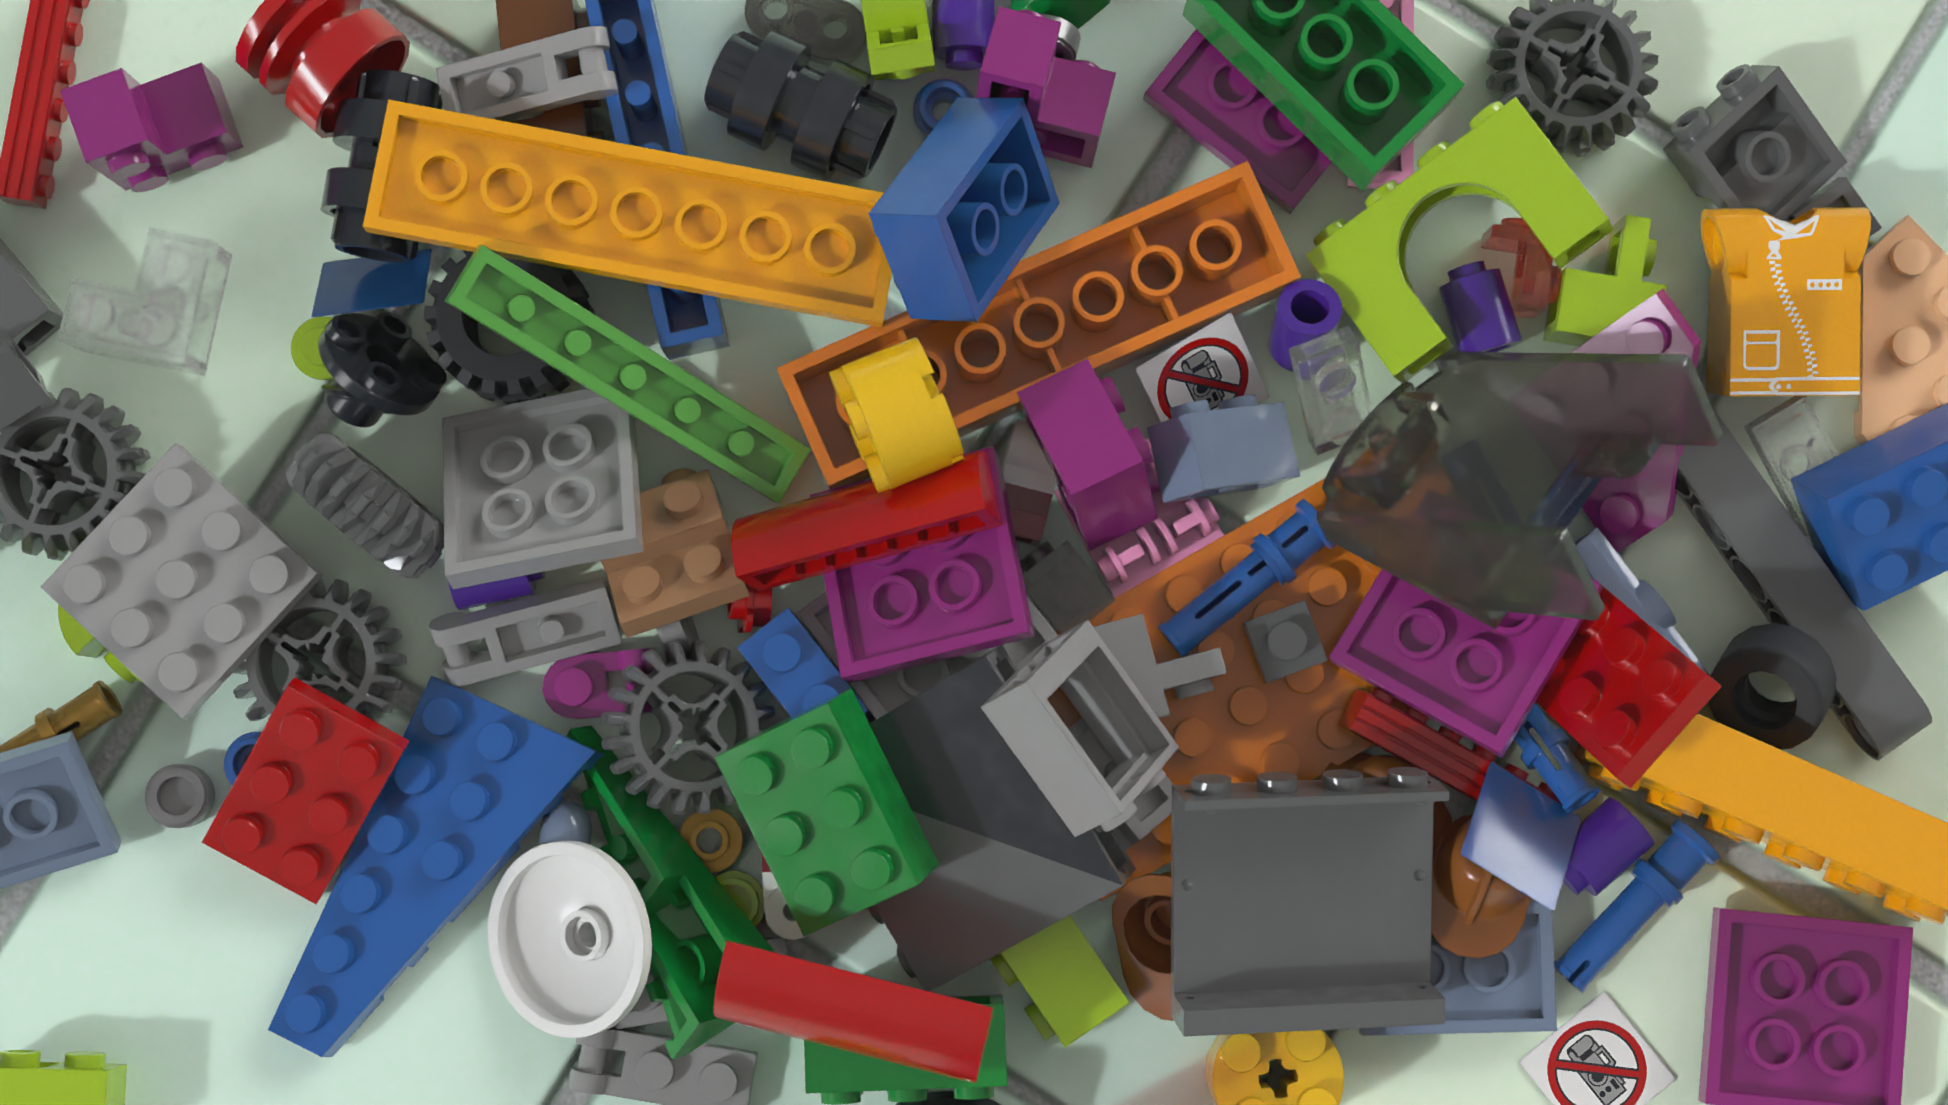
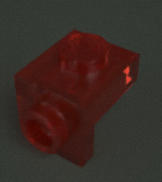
(1534, 276)

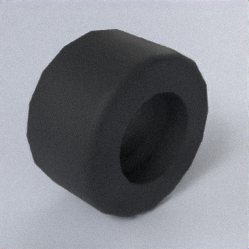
(1791, 657)

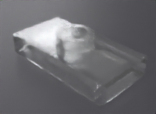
(1788, 444)

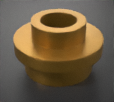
(727, 827)

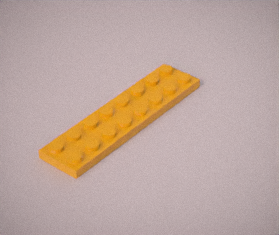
(628, 213)

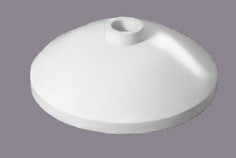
(547, 942)

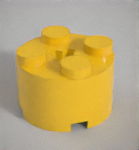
(897, 414)
(1239, 1059)

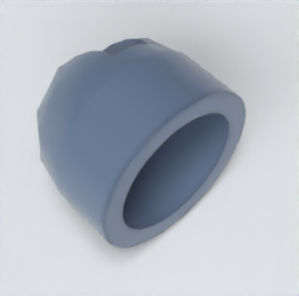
(566, 823)

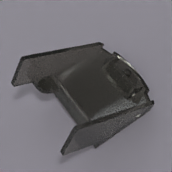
(1492, 461)

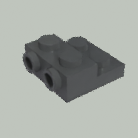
(1754, 144)

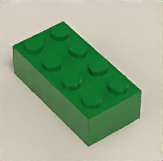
(1336, 72)

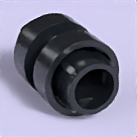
(774, 93)
(359, 131)

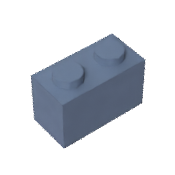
(1222, 449)

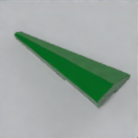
(684, 901)

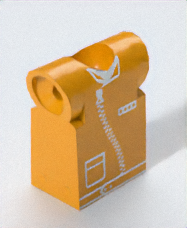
(1784, 301)

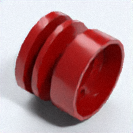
(317, 53)

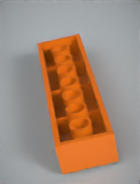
(1088, 298)

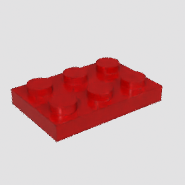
(1624, 690)
(305, 790)

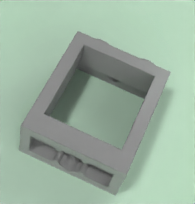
(1112, 710)

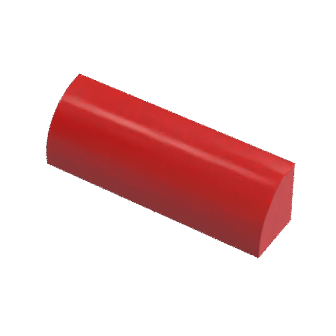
(863, 525)
(852, 1012)

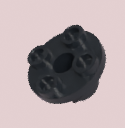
(376, 368)

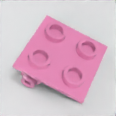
(1144, 552)

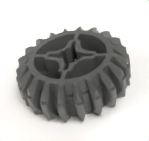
(1595, 80)
(72, 451)
(366, 505)
(337, 640)
(664, 706)

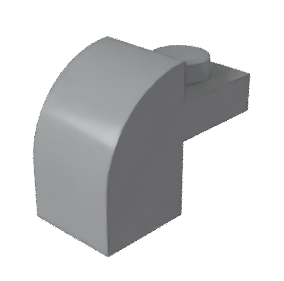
(1133, 650)

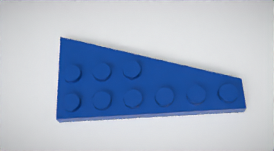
(425, 851)

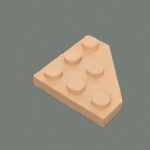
(1902, 330)

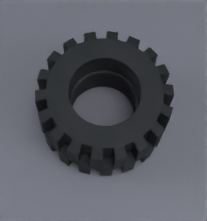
(491, 375)

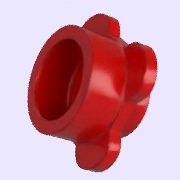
(751, 610)

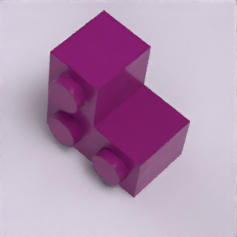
(1061, 95)
(152, 128)
(1094, 459)

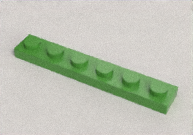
(626, 373)

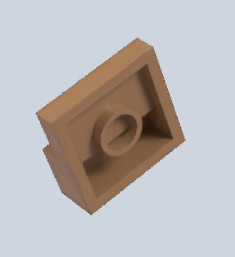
(684, 558)

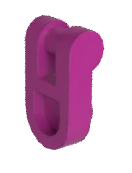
(580, 683)

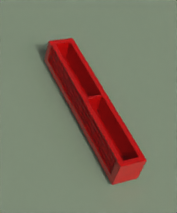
(36, 104)
(1423, 747)

